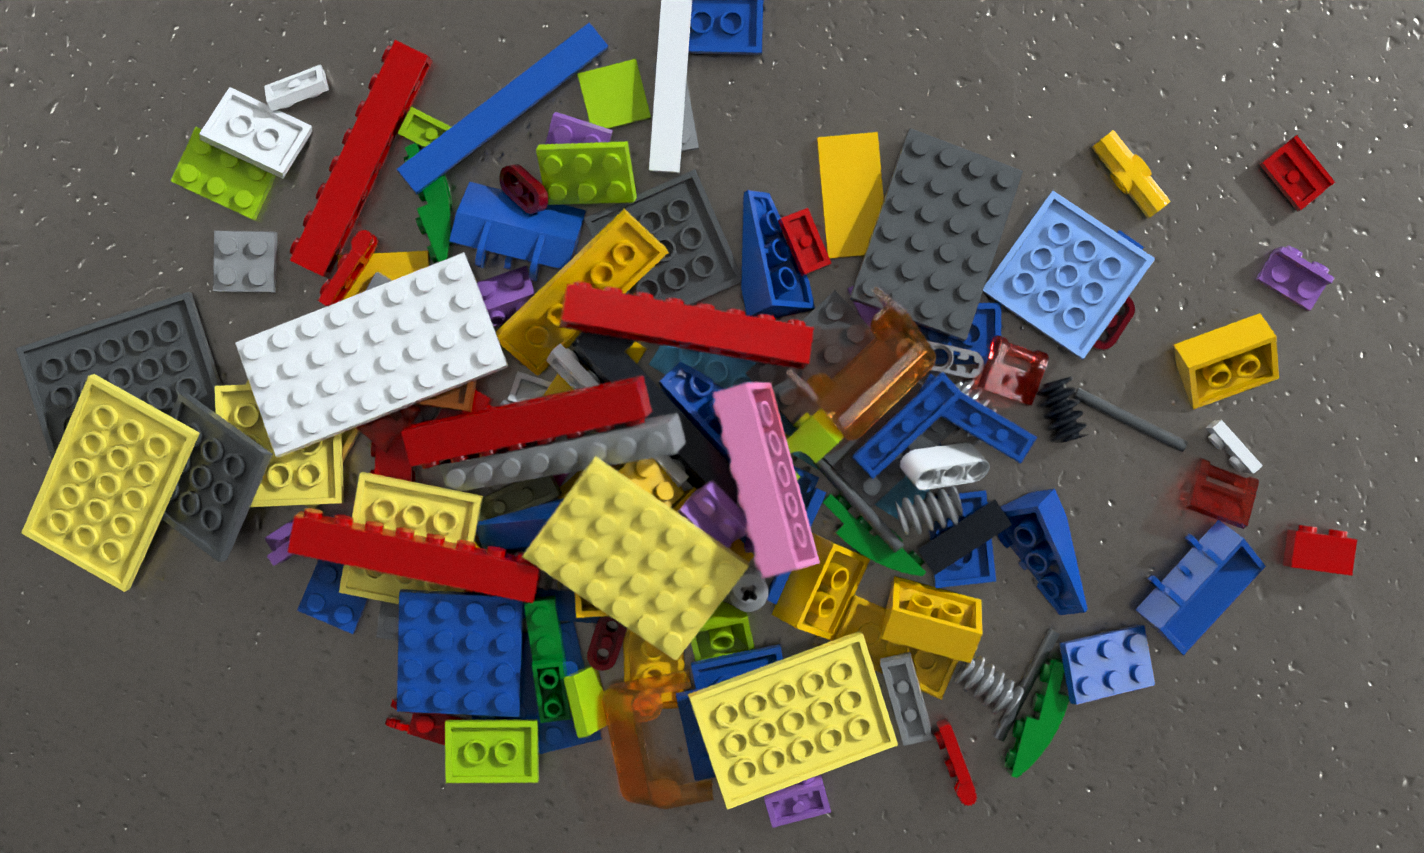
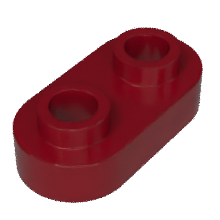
(523, 188)
(1116, 326)
(605, 639)

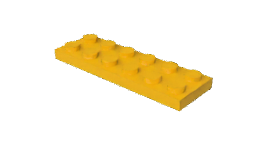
(611, 259)

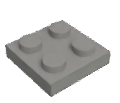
(245, 261)

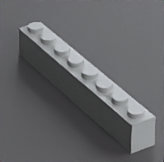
(622, 444)

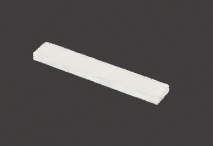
(670, 86)

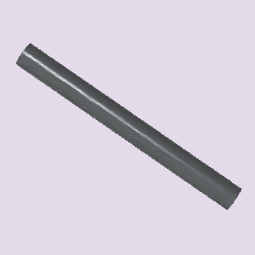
(1130, 420)
(859, 504)
(1027, 683)

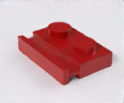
(1297, 173)

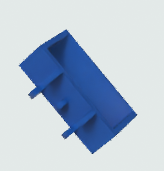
(498, 226)
(1200, 586)

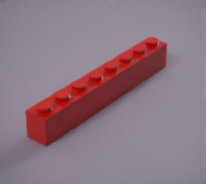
(360, 159)
(686, 326)
(527, 421)
(413, 555)

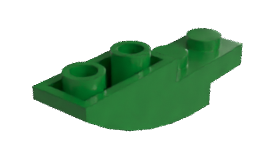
(437, 216)
(857, 535)
(548, 659)
(1037, 731)

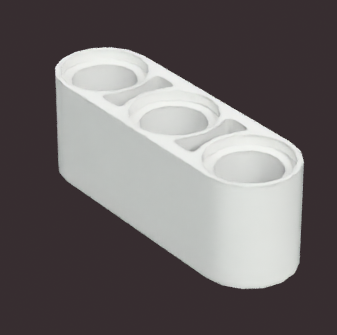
(944, 466)

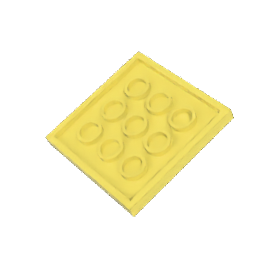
(297, 478)
(410, 506)

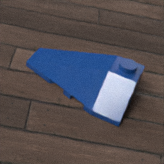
(769, 272)
(694, 397)
(516, 529)
(1045, 548)

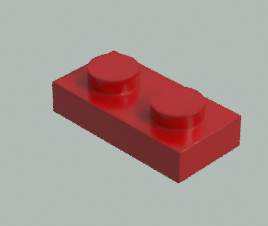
(804, 242)

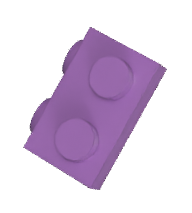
(506, 294)

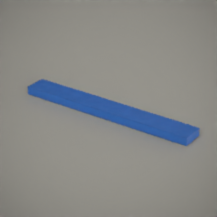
(502, 108)

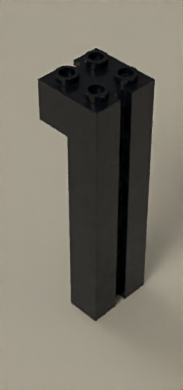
(610, 363)

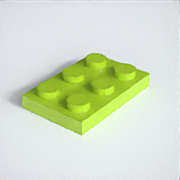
(587, 173)
(222, 177)
(492, 751)

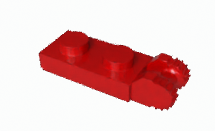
(349, 268)
(423, 725)
(955, 764)

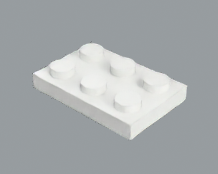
(255, 133)

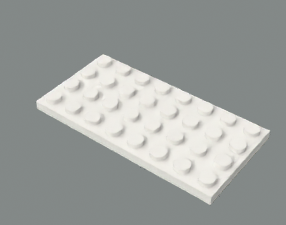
(371, 355)

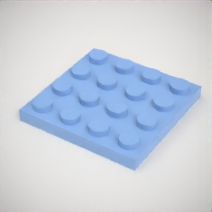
(1068, 275)

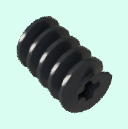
(1062, 410)

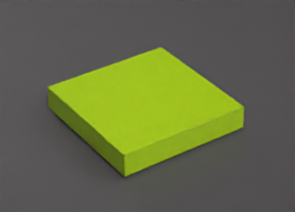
(614, 95)
(585, 700)

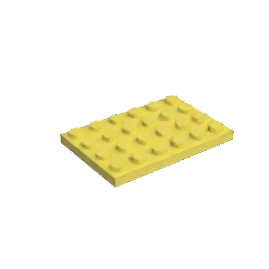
(109, 482)
(635, 558)
(793, 719)

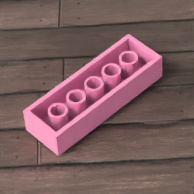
(765, 478)

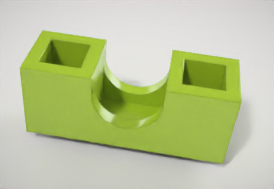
(813, 437)

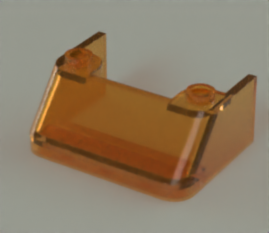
(873, 377)
(624, 709)

